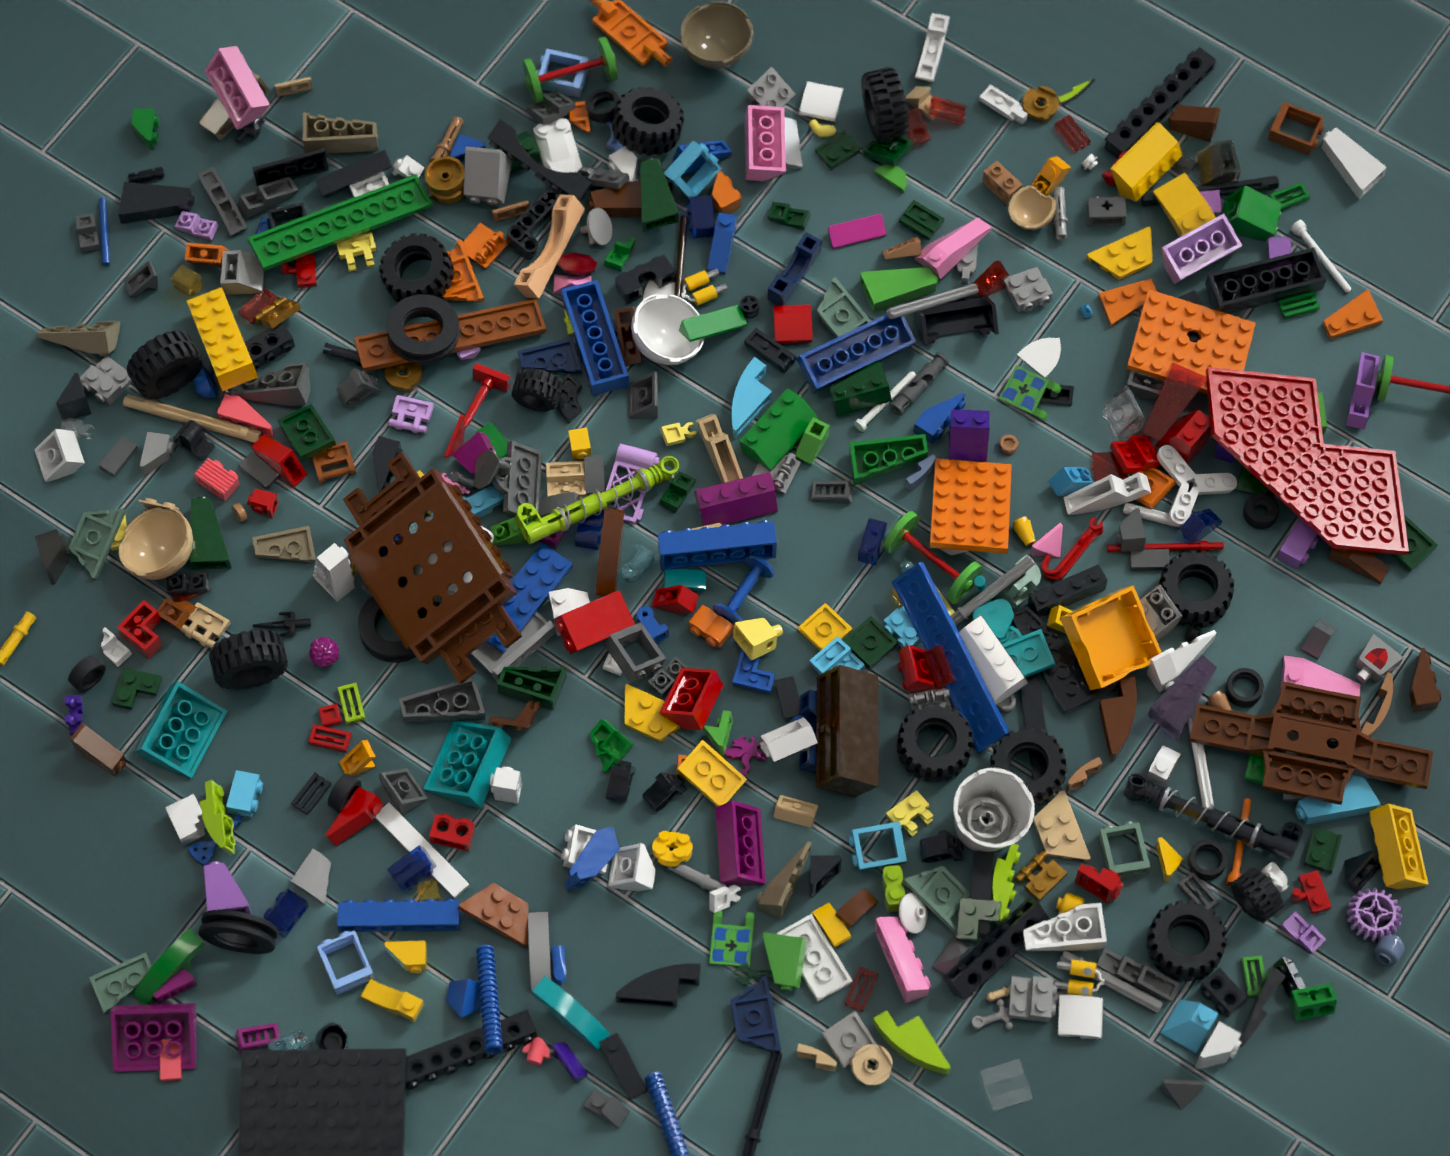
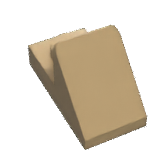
(921, 99)

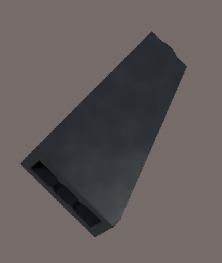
(151, 201)

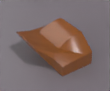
(175, 612)

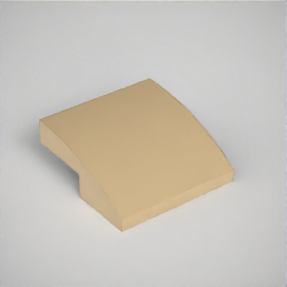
(565, 478)

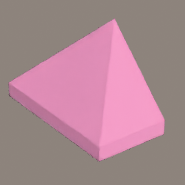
(562, 282)
(1049, 544)

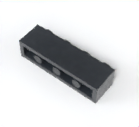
(1068, 591)

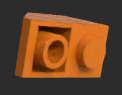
(724, 196)

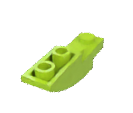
(214, 817)
(1002, 880)

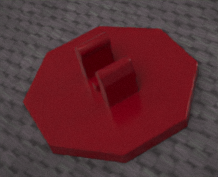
(577, 263)

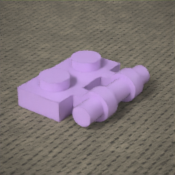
(412, 409)

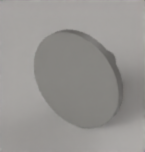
(598, 227)

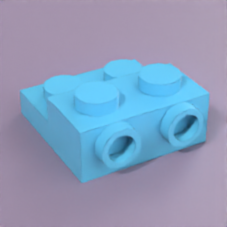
(901, 628)

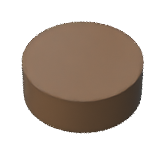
(1008, 444)
(239, 512)

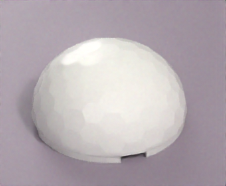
(657, 329)

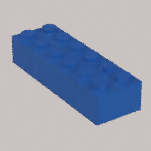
(595, 337)
(855, 351)
(716, 545)

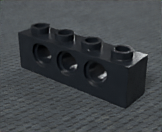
(262, 342)

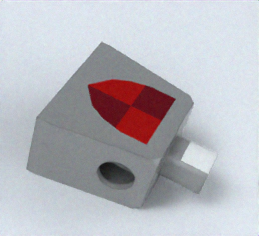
(1377, 660)

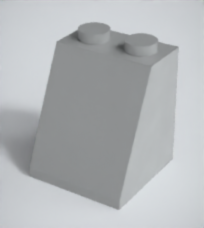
(486, 175)

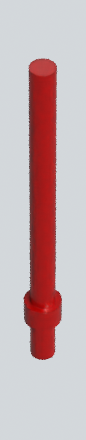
(1202, 546)

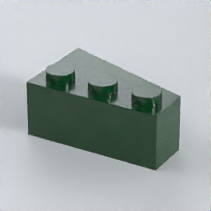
(532, 684)

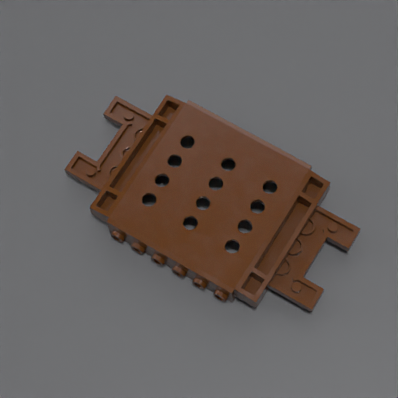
(462, 619)

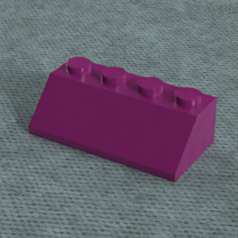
(737, 500)
(740, 844)

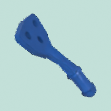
(209, 845)

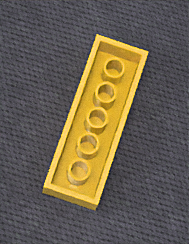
(222, 339)

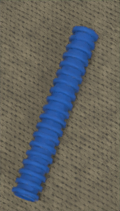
(489, 999)
(666, 1115)

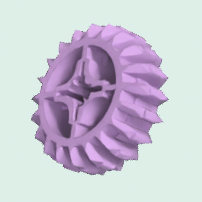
(1390, 913)

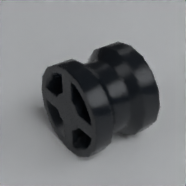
(752, 303)

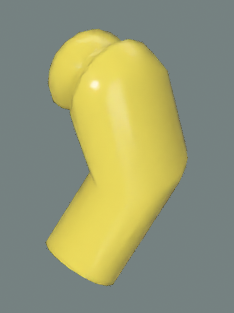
(822, 130)

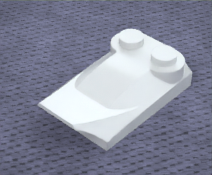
(557, 146)

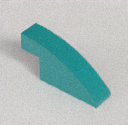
(570, 1012)

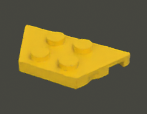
(1125, 255)
(644, 716)

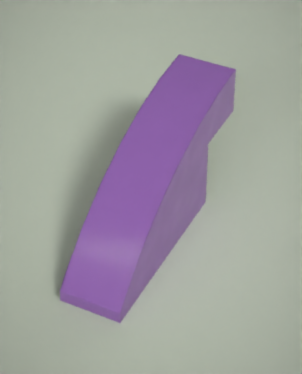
(1363, 390)

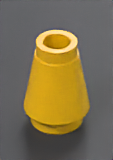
(1024, 530)

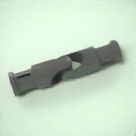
(918, 385)

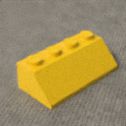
(1146, 162)
(1398, 847)

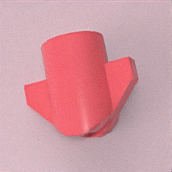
(536, 1051)

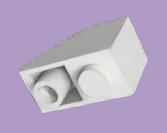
(624, 162)

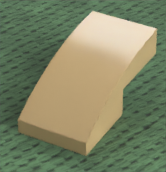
(823, 1061)

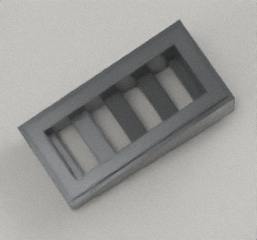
(832, 497)

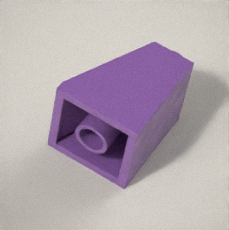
(222, 890)

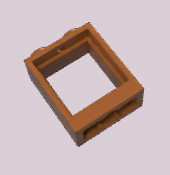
(1301, 116)

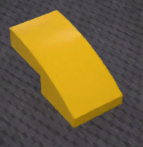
(832, 926)

